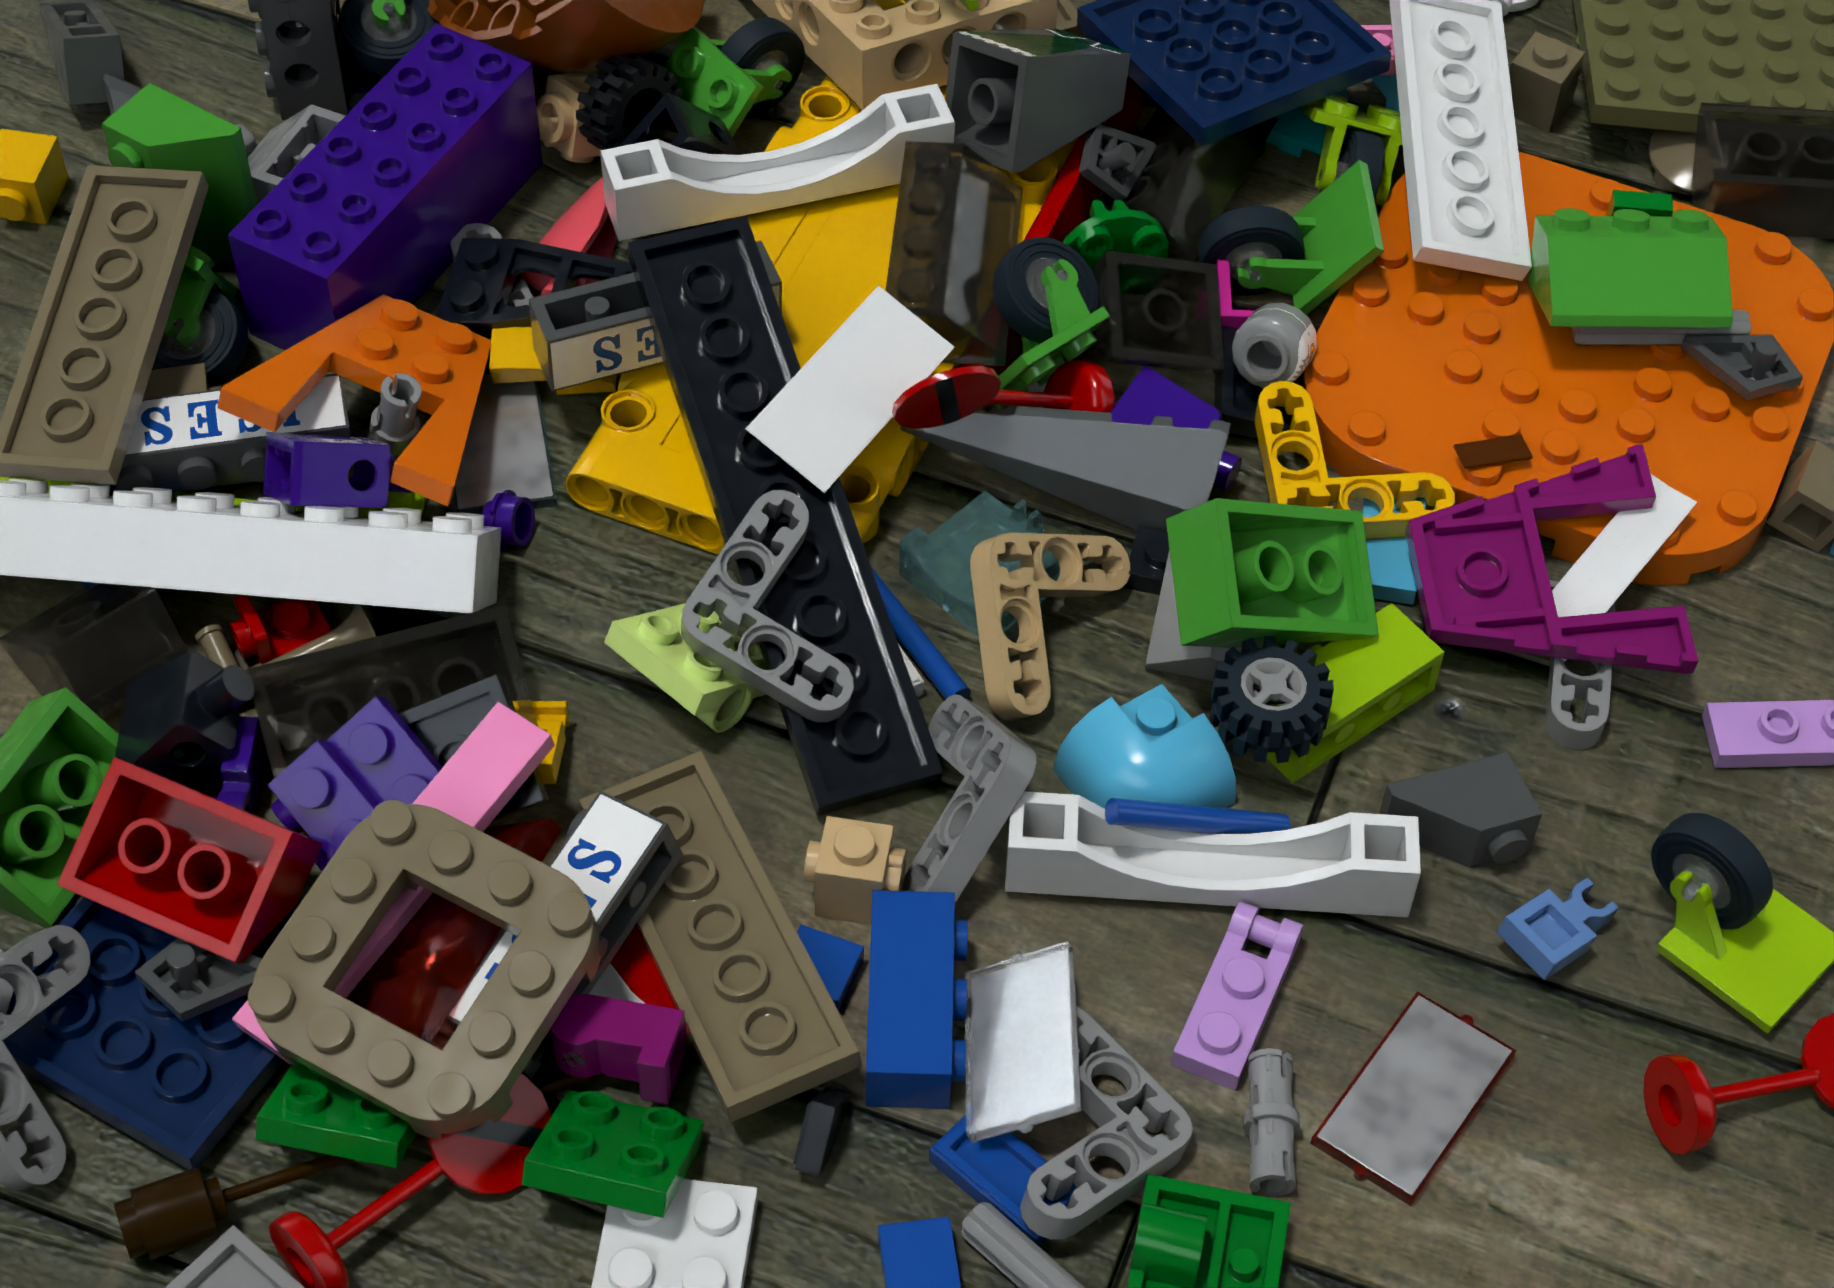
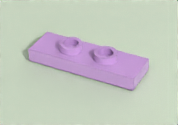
(1770, 733)

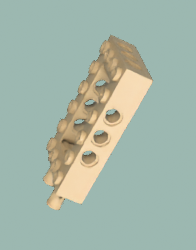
(896, 48)

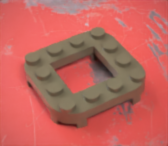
(507, 1021)

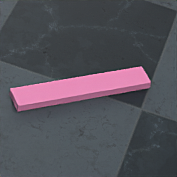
(469, 788)

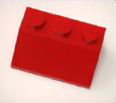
(187, 862)

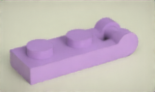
(1236, 997)

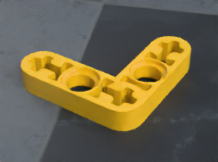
(1312, 484)

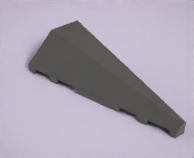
(1085, 458)

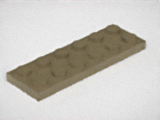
(100, 324)
(733, 951)

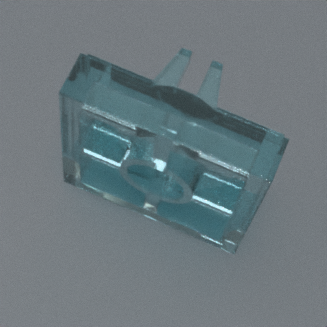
(941, 561)

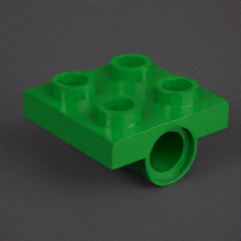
(329, 1119)
(614, 1153)
(1207, 1237)

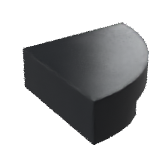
(820, 1130)

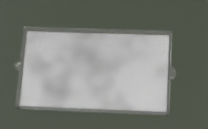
(1021, 1042)

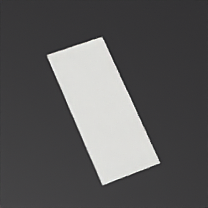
(849, 389)

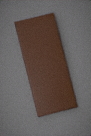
(1492, 451)

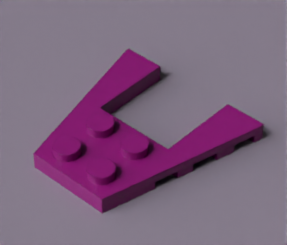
(1489, 582)

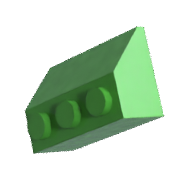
(174, 134)
(1631, 270)
(48, 782)

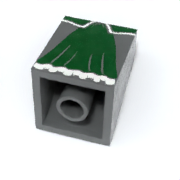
(1030, 91)

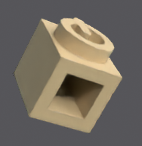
(558, 117)
(850, 864)

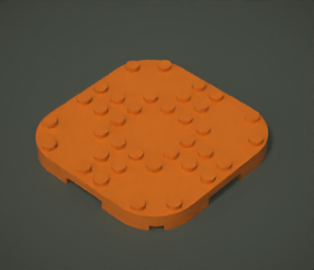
(1465, 356)

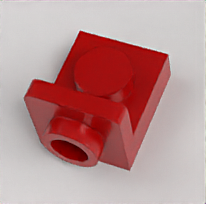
(276, 628)

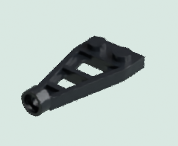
(487, 271)

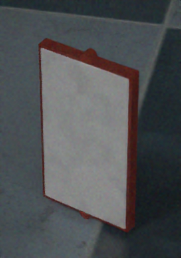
(1413, 1098)

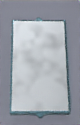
(505, 448)

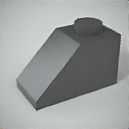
(1469, 810)

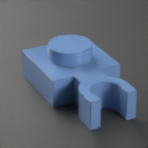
(1555, 932)

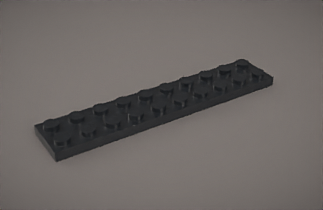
(725, 365)

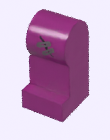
(621, 1041)

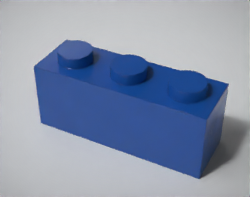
(914, 1000)

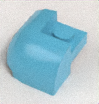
(1146, 754)

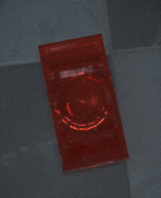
(440, 949)

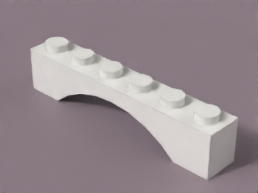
(668, 188)
(1330, 866)

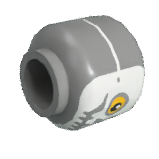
(1274, 344)

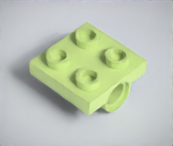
(657, 650)

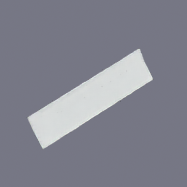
(1620, 554)

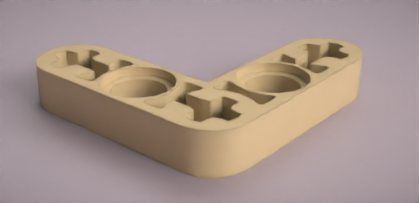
(1019, 593)

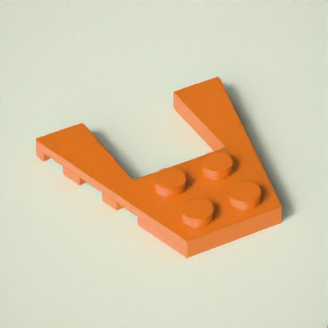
(366, 348)

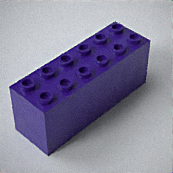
(390, 188)

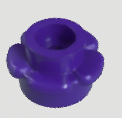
(513, 515)

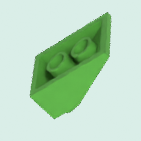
(1270, 573)

